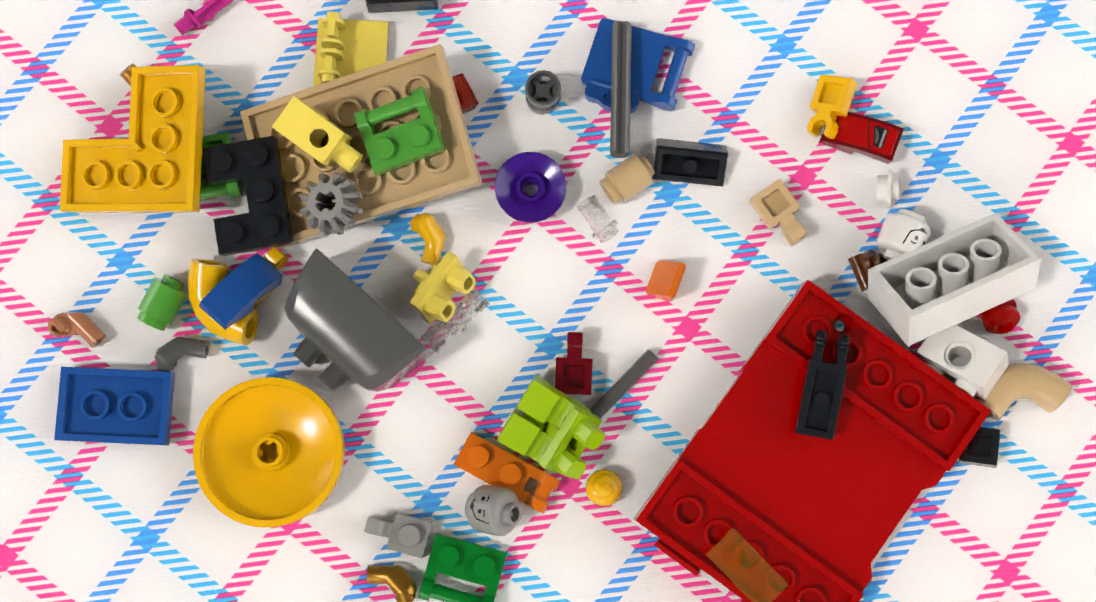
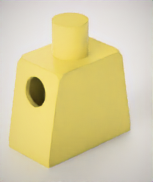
(307, 130)

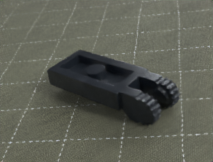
(822, 389)

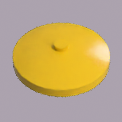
(268, 452)

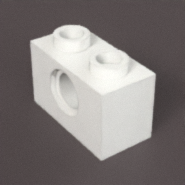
(985, 364)

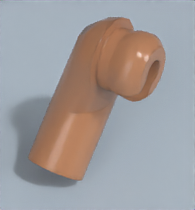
(76, 324)

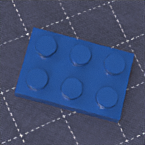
(114, 406)

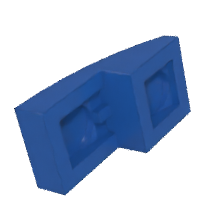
(239, 290)

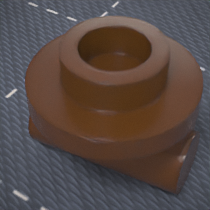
(861, 263)

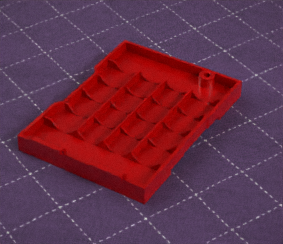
(805, 500)

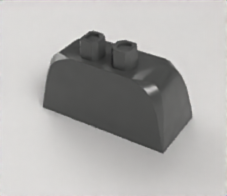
(348, 330)

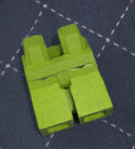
(565, 437)

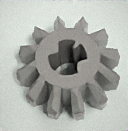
(318, 206)

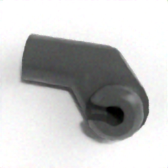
(177, 348)

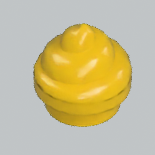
(604, 487)

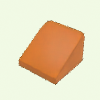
(665, 279)

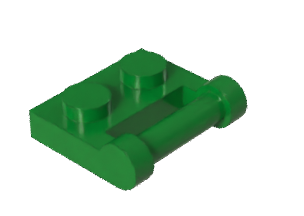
(462, 561)

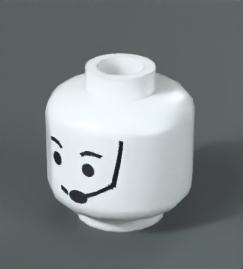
(902, 233)

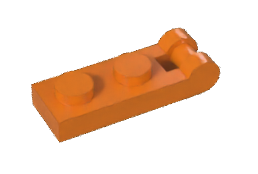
(505, 470)

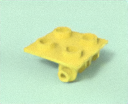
(348, 46)

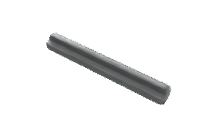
(620, 89)

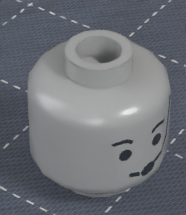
(493, 510)

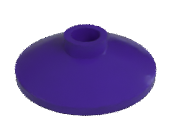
(530, 169)

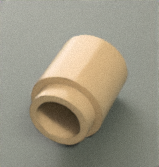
(627, 179)

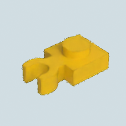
(830, 99)

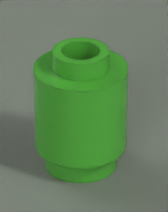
(162, 302)

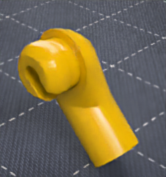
(432, 235)

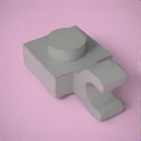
(405, 534)

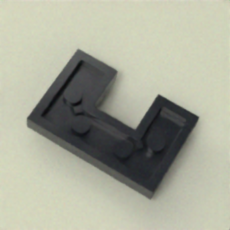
(260, 168)

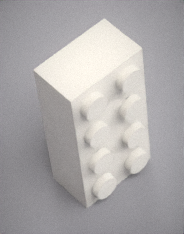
(953, 278)

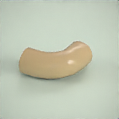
(1026, 382)

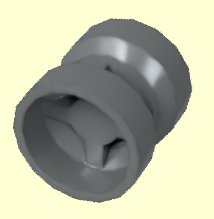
(543, 85)

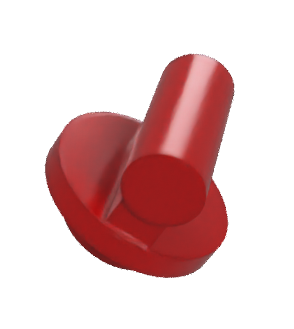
(1001, 318)

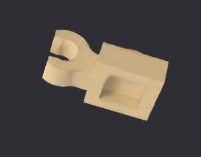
(776, 207)

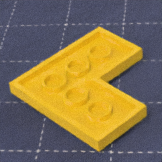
(160, 160)

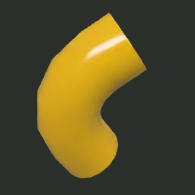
(202, 278)

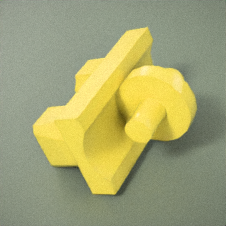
(438, 286)

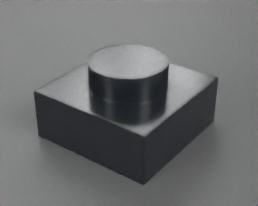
(982, 448)

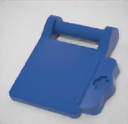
(646, 55)

